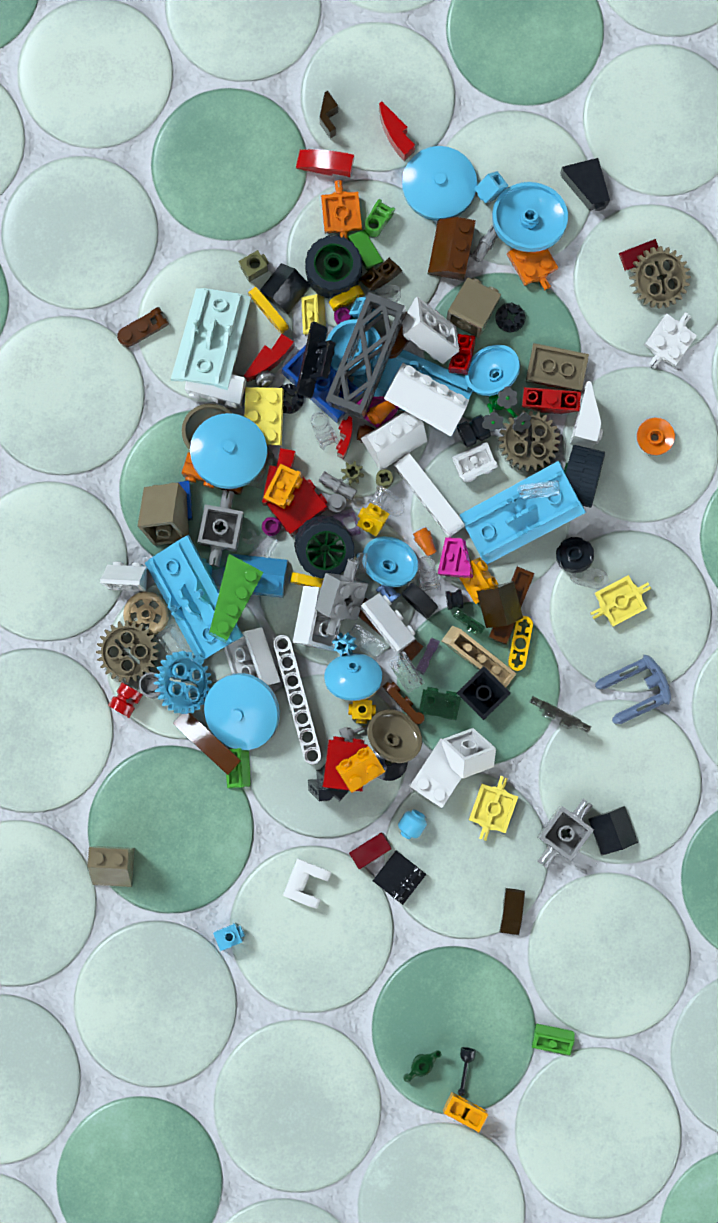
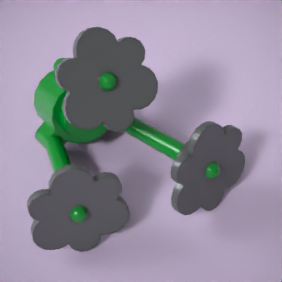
(502, 400)

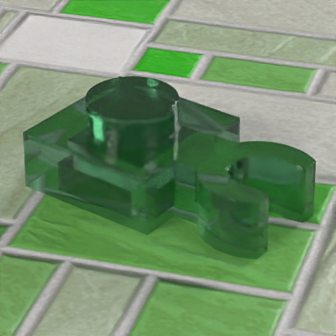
(472, 625)

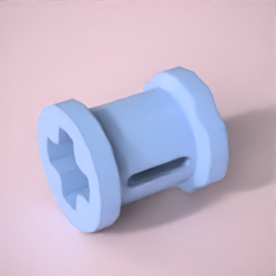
(392, 595)

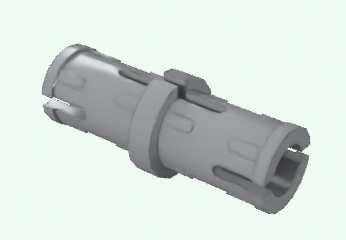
(485, 244)
(337, 485)

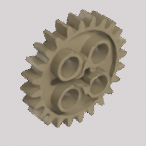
(676, 273)
(546, 443)
(139, 638)

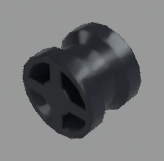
(454, 599)

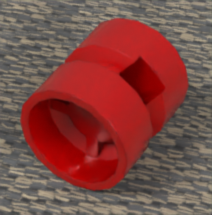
(125, 700)

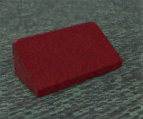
(370, 850)

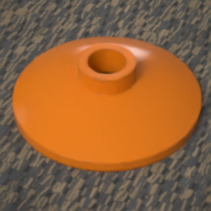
(662, 430)

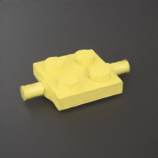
(620, 600)
(493, 808)

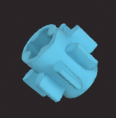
(349, 644)

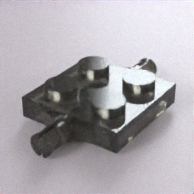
(566, 720)

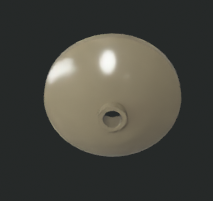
(197, 417)
(399, 730)

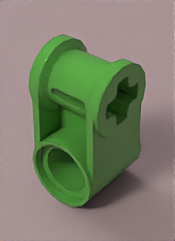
(380, 216)

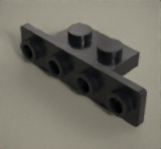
(316, 360)

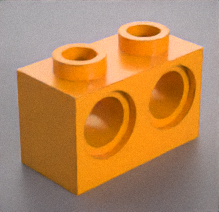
(465, 1112)

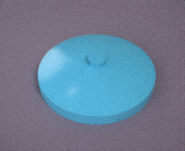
(439, 183)
(530, 217)
(228, 451)
(242, 711)

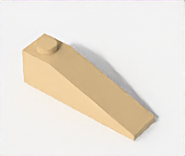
(477, 655)

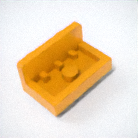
(282, 486)
(481, 579)
(360, 769)

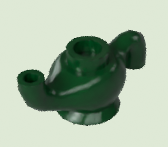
(422, 1065)

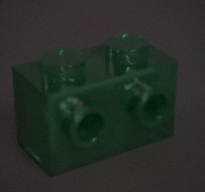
(439, 704)

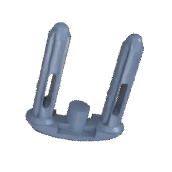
(657, 678)

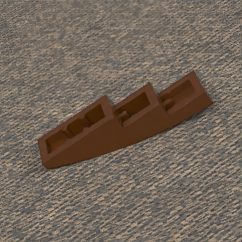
(207, 742)

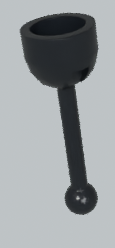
(467, 1055)

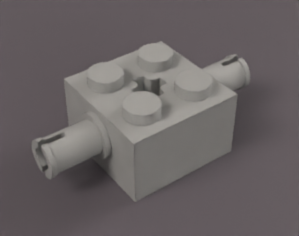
(215, 517)
(341, 596)
(577, 831)

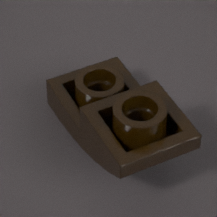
(382, 275)

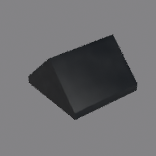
(285, 288)
(483, 692)
(613, 831)

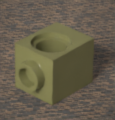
(251, 273)

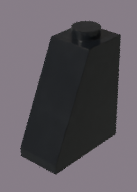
(587, 183)

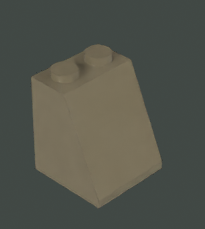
(473, 307)
(164, 513)
(111, 865)

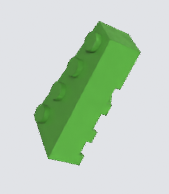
(234, 593)

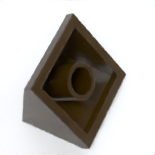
(500, 605)

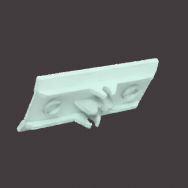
(211, 338)

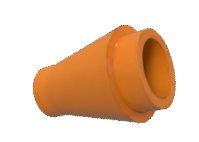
(379, 412)
(424, 540)

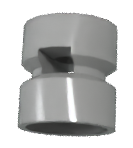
(147, 685)

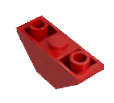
(551, 400)

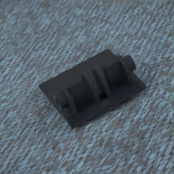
(399, 877)

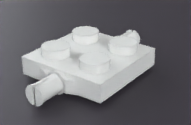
(670, 340)

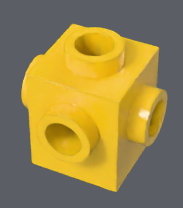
(372, 519)
(361, 718)

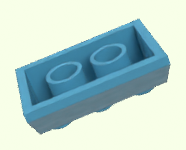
(274, 575)

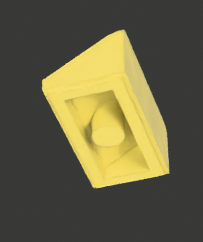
(312, 310)

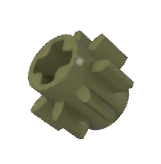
(356, 476)

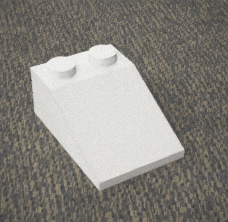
(587, 422)
(125, 577)
(436, 778)

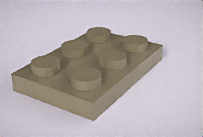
(557, 367)

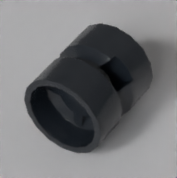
(473, 431)

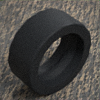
(419, 600)

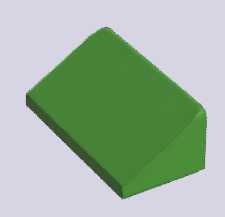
(368, 252)
(241, 773)
(553, 1039)

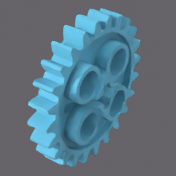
(186, 665)

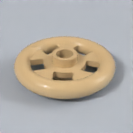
(147, 598)

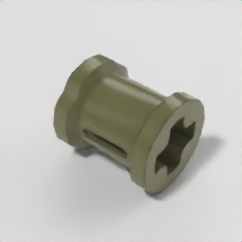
(382, 473)

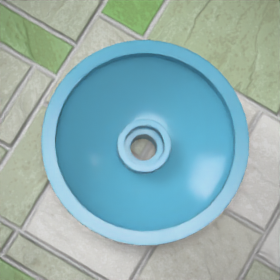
(341, 335)
(489, 363)
(393, 555)
(356, 682)

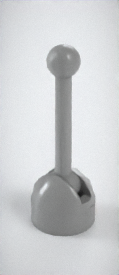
(348, 733)

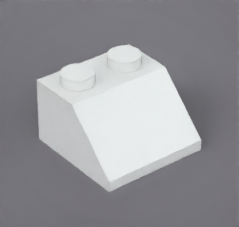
(469, 753)

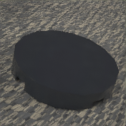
(575, 555)

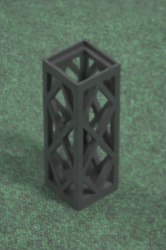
(340, 381)

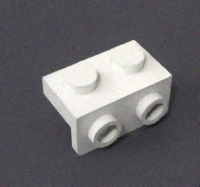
(474, 462)

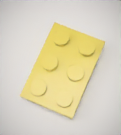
(265, 409)

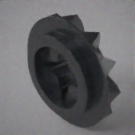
(507, 325)
(297, 401)

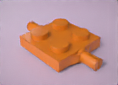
(341, 211)
(533, 266)

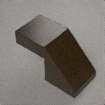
(328, 109)
(512, 911)

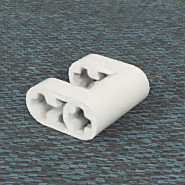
(298, 880)

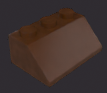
(451, 247)

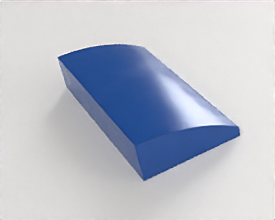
(322, 387)

